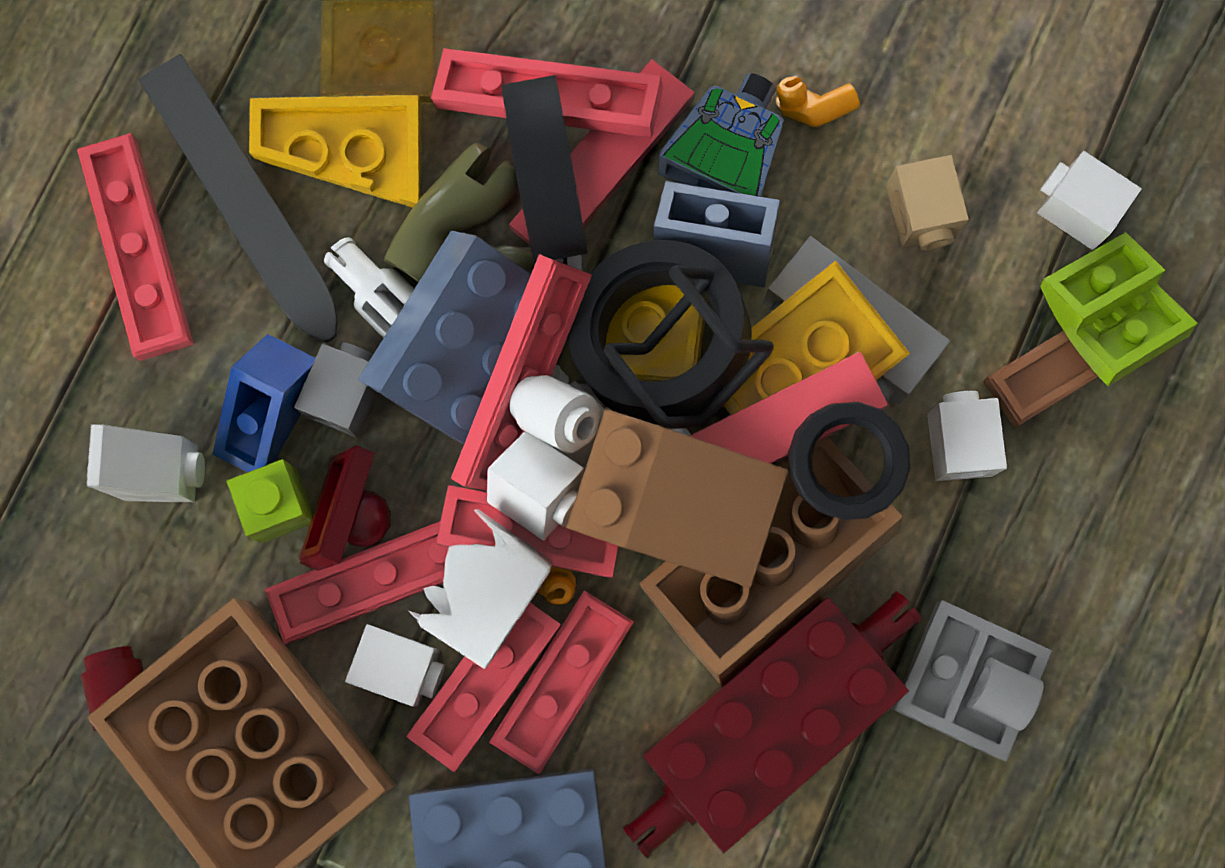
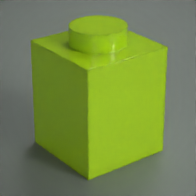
(271, 501)

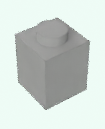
(333, 391)

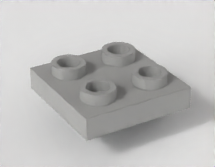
(973, 680)

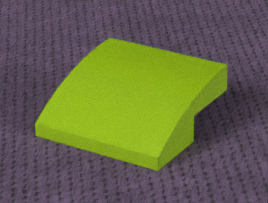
(1116, 308)

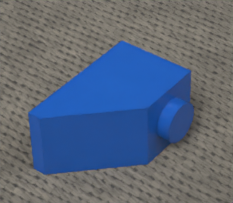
(261, 403)

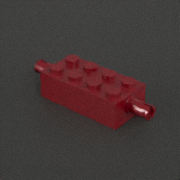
(773, 724)

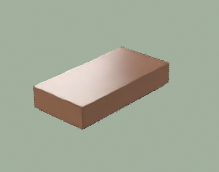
(1039, 379)

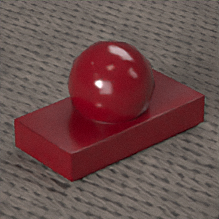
(345, 511)

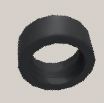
(895, 458)

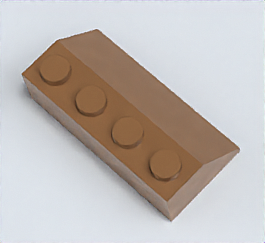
(799, 566)

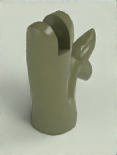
(454, 205)

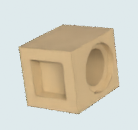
(927, 203)

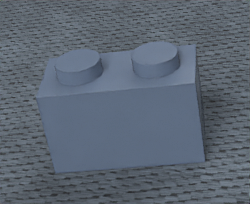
(724, 223)

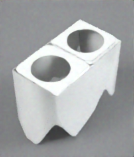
(484, 593)

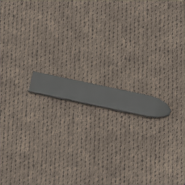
(242, 198)

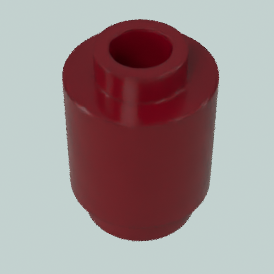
(107, 674)

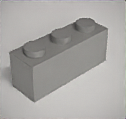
(916, 335)

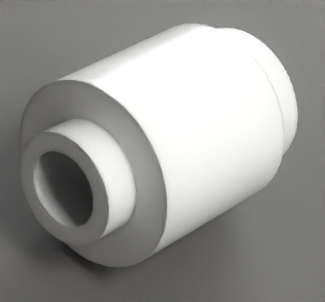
(555, 412)

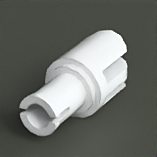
(377, 291)

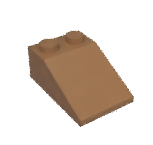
(677, 498)

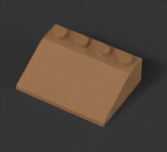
(241, 746)

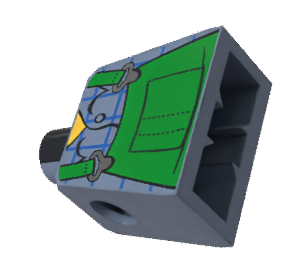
(726, 140)

